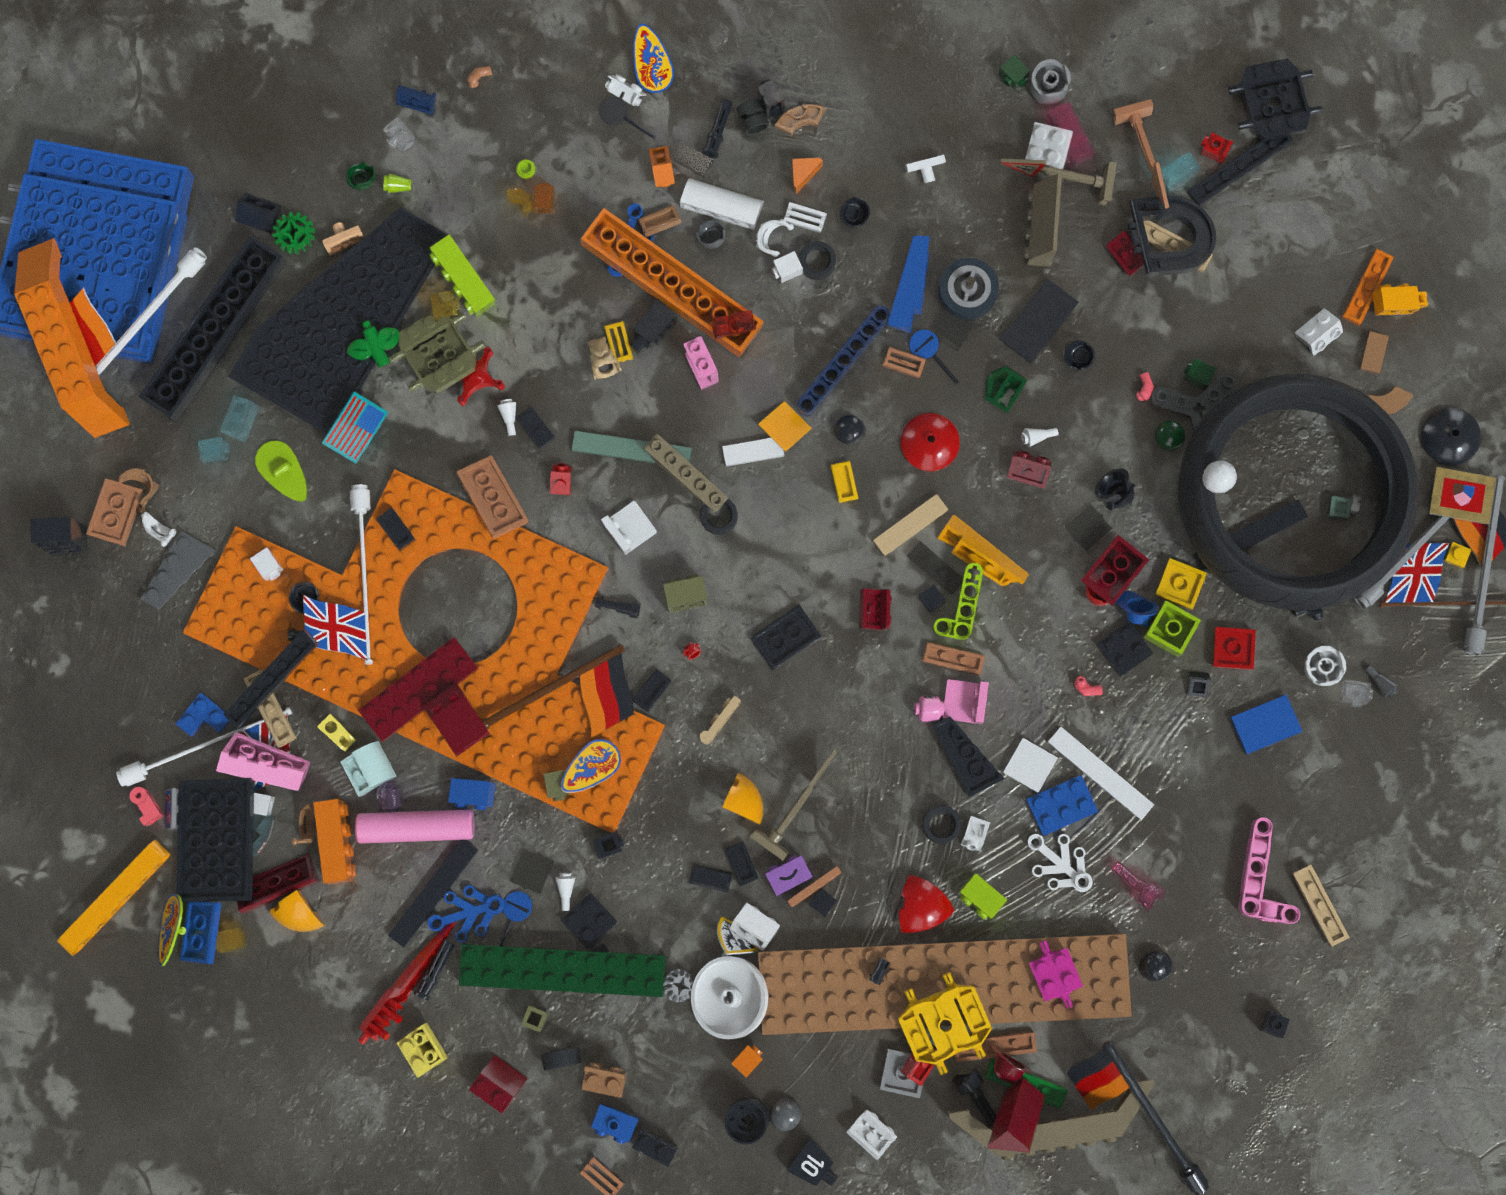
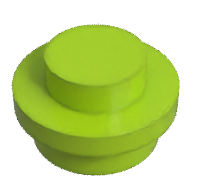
(525, 169)

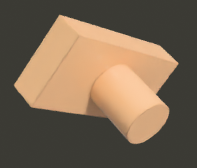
(342, 239)

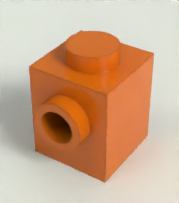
(748, 1060)

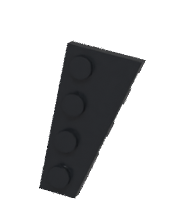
(965, 757)

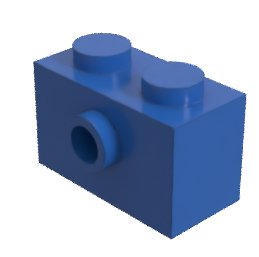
(471, 792)
(615, 1123)

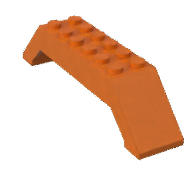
(62, 342)

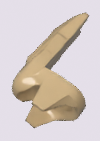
(602, 355)

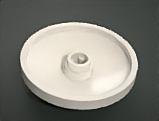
(729, 997)

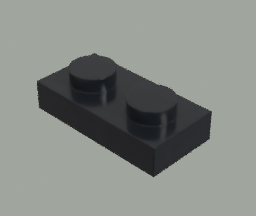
(535, 428)

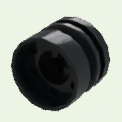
(736, 1125)

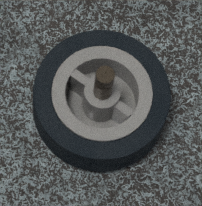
(968, 288)

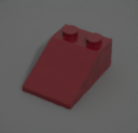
(1115, 570)
(456, 719)

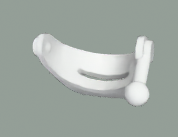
(764, 232)
(150, 523)

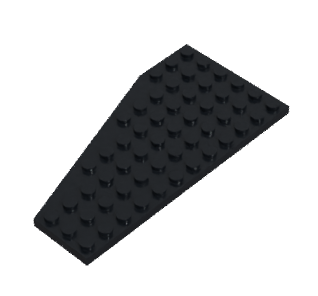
(301, 349)

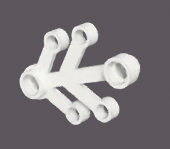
(1062, 864)

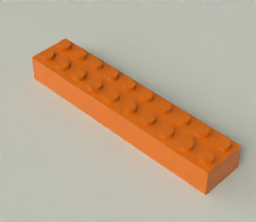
(664, 278)

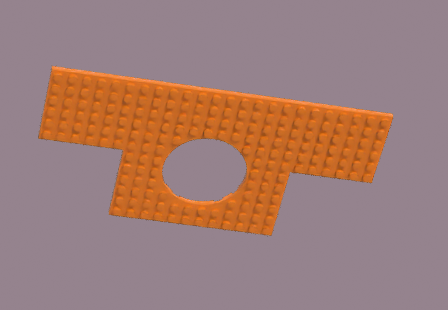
(553, 594)

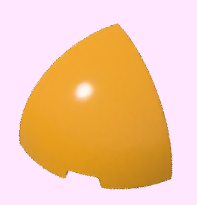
(745, 799)
(296, 914)

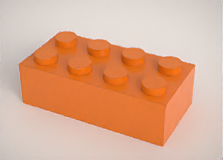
(334, 841)

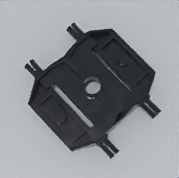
(1290, 115)

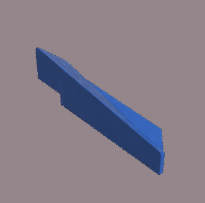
(911, 286)

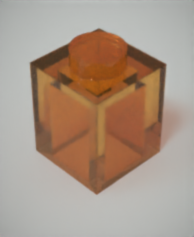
(544, 198)

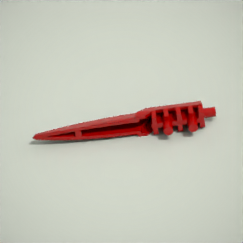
(399, 992)

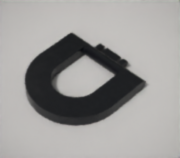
(1176, 261)

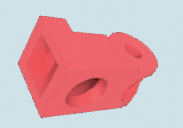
(147, 805)

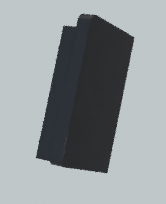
(257, 212)

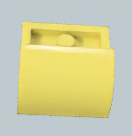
(422, 1050)

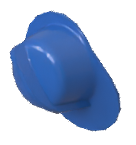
(1137, 608)

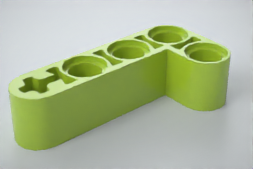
(963, 600)

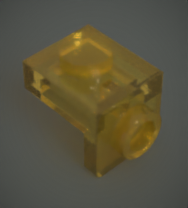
(519, 196)

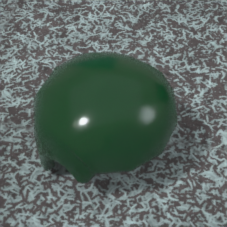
(361, 176)
(1170, 435)

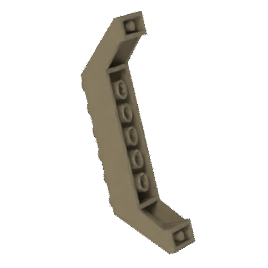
(1065, 1131)

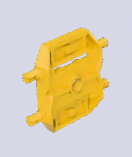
(942, 1007)

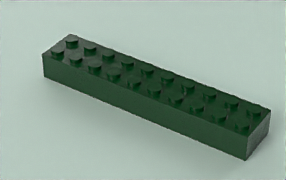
(562, 970)

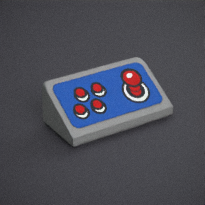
(171, 809)

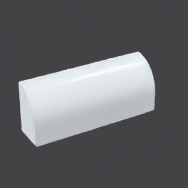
(721, 204)

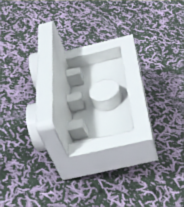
(1319, 331)
(871, 1134)

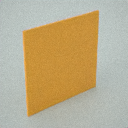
(784, 426)

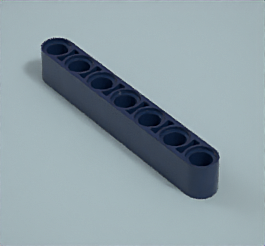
(847, 352)

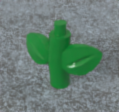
(374, 344)

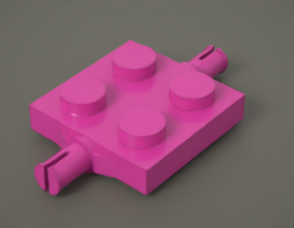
(1055, 974)

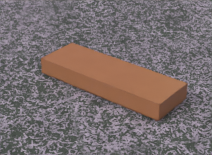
(953, 658)
(814, 886)

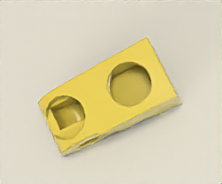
(336, 732)

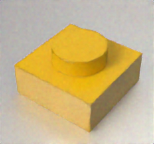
(1457, 555)

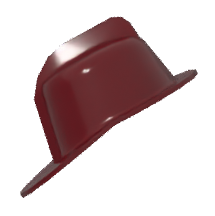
(1008, 1067)

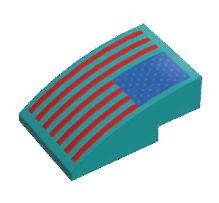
(354, 427)

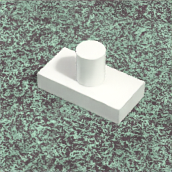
(925, 167)

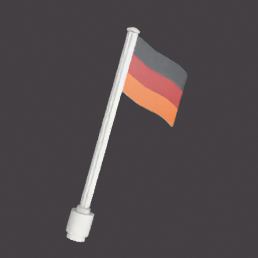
(95, 330)

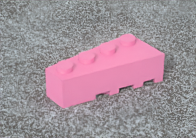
(262, 763)

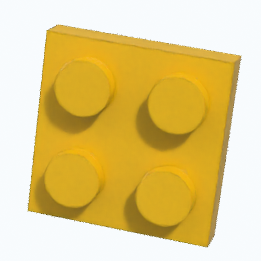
(1180, 584)

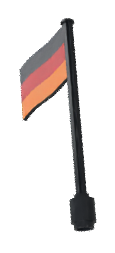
(1107, 1077)

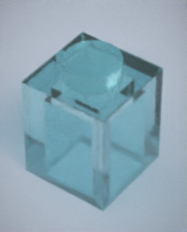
(213, 450)

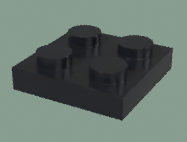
(1125, 649)
(589, 921)

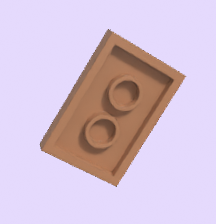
(115, 512)

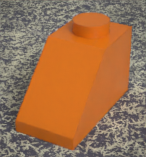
(661, 166)

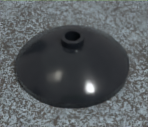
(1442, 445)

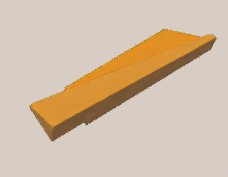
(975, 549)

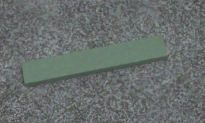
(618, 447)

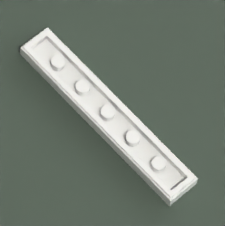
(1100, 773)

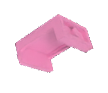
(701, 363)

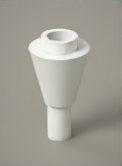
(508, 410)
(1033, 436)
(565, 886)

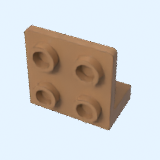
(604, 1080)

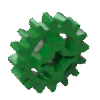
(287, 232)

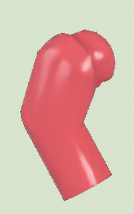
(1147, 387)

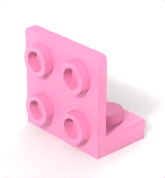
(965, 701)

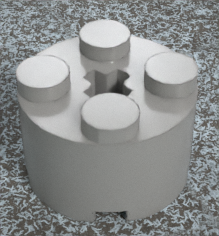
(1059, 77)

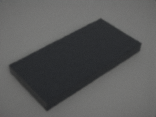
(1039, 321)

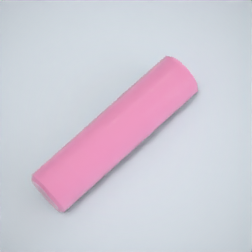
(414, 826)

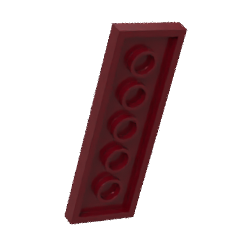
(420, 685)

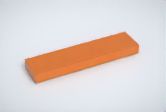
(1367, 285)

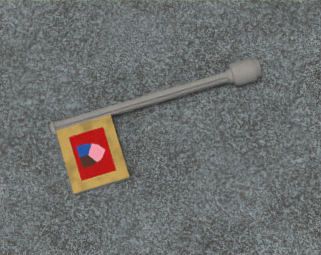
(1474, 500)

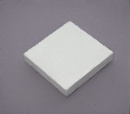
(1030, 765)

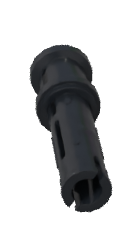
(717, 138)
(430, 980)

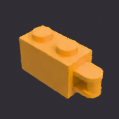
(1398, 300)

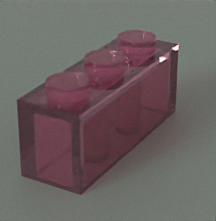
(1080, 147)

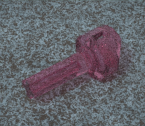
(1148, 894)

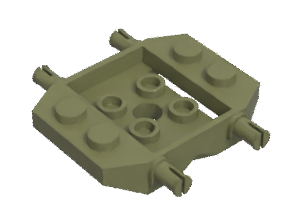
(432, 372)

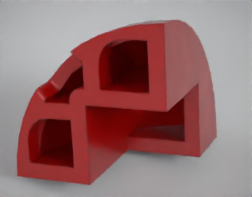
(923, 906)

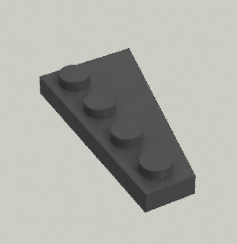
(179, 564)

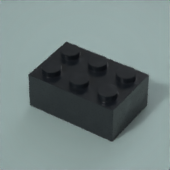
(58, 535)

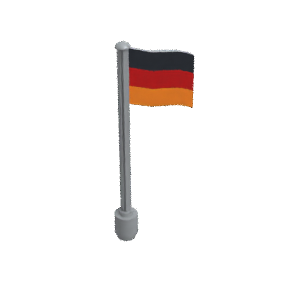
(1472, 533)

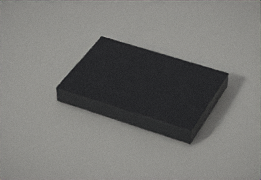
(785, 637)

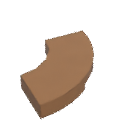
(800, 116)
(1393, 401)

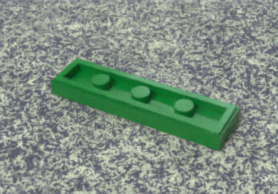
(1053, 1093)

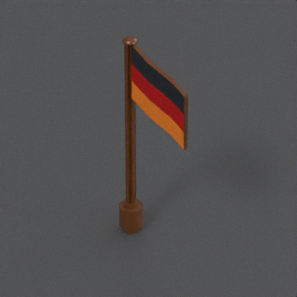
(602, 689)

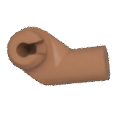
(475, 75)

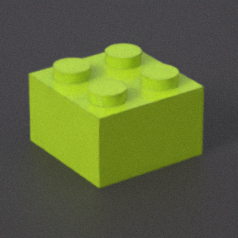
(1172, 628)
(982, 897)

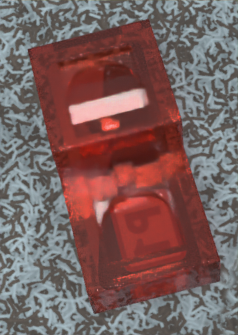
(733, 324)

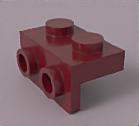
(875, 609)

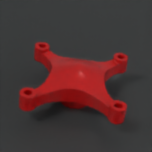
(479, 378)

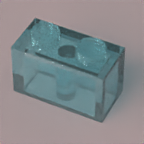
(1179, 171)

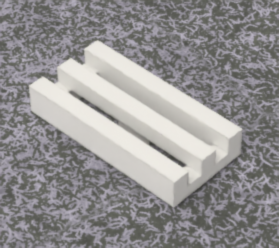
(822, 215)

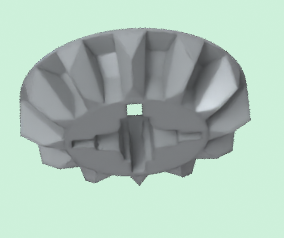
(671, 990)

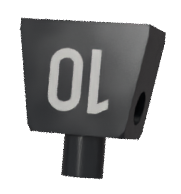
(812, 1165)

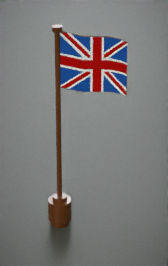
(1419, 580)

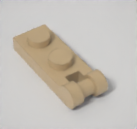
(719, 721)

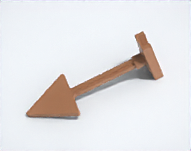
(1134, 114)

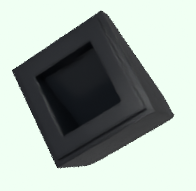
(1198, 684)

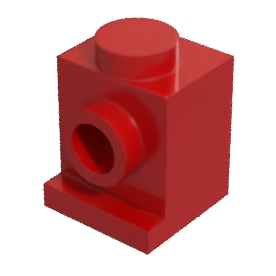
(1216, 153)

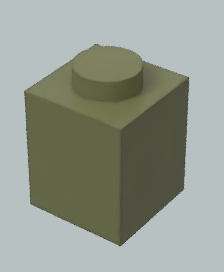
(553, 785)
(535, 1018)

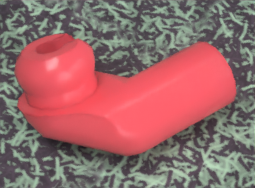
(1085, 688)

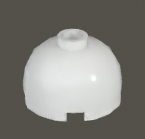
(1325, 666)

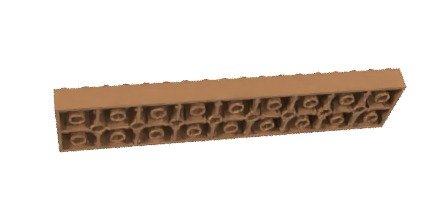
(833, 990)

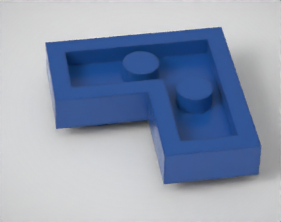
(202, 711)

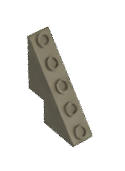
(685, 473)

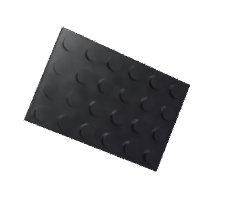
(215, 840)

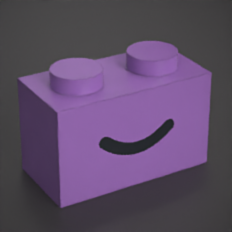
(788, 875)

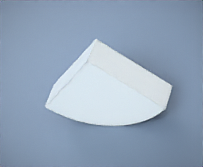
(1355, 505)

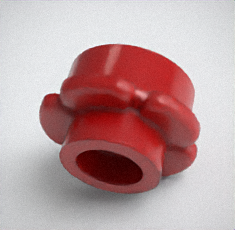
(692, 650)

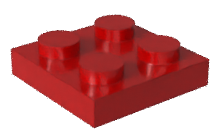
(1234, 648)

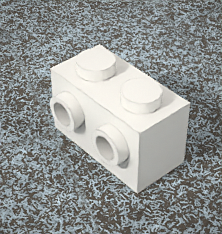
(755, 926)

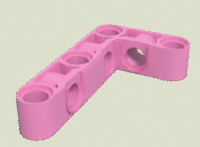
(1253, 883)

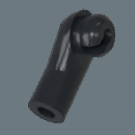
(1317, 614)

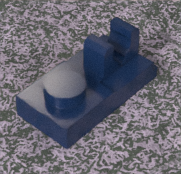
(415, 100)

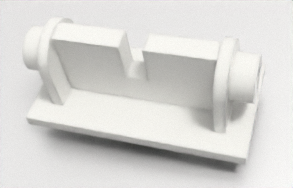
(618, 85)

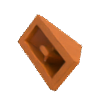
(804, 170)

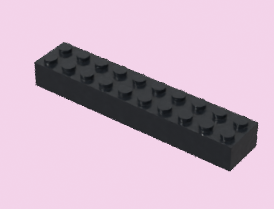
(212, 328)

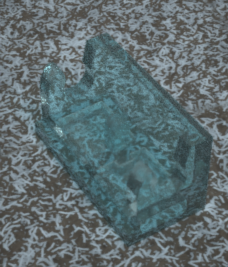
(239, 418)

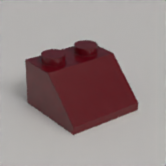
(498, 1084)

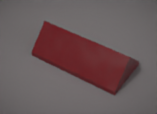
(280, 883)
(1017, 1118)

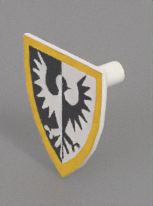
(732, 942)

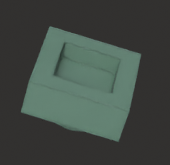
(1339, 507)

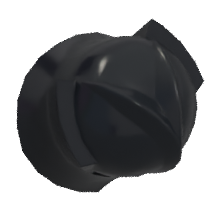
(1115, 489)

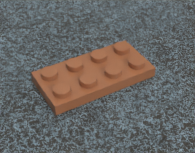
(492, 497)

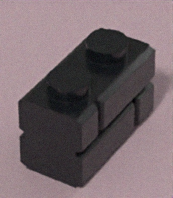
(771, 98)
(655, 1147)

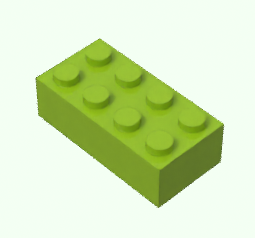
(462, 275)

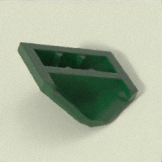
(1004, 388)

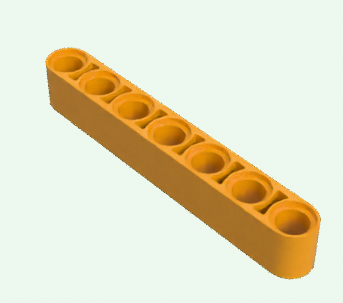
(113, 897)

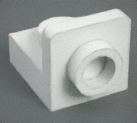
(975, 834)

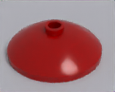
(925, 454)

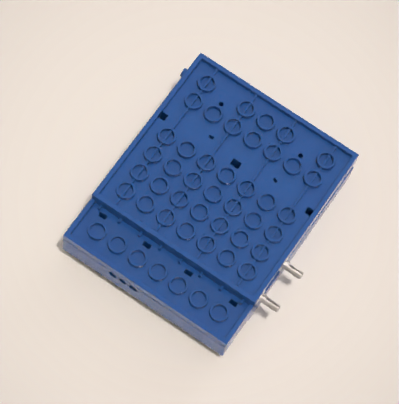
(116, 233)

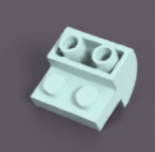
(368, 768)

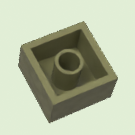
(685, 593)

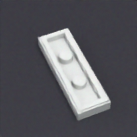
(751, 452)

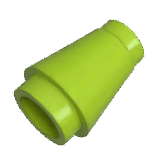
(396, 184)

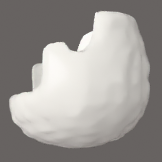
(1219, 476)

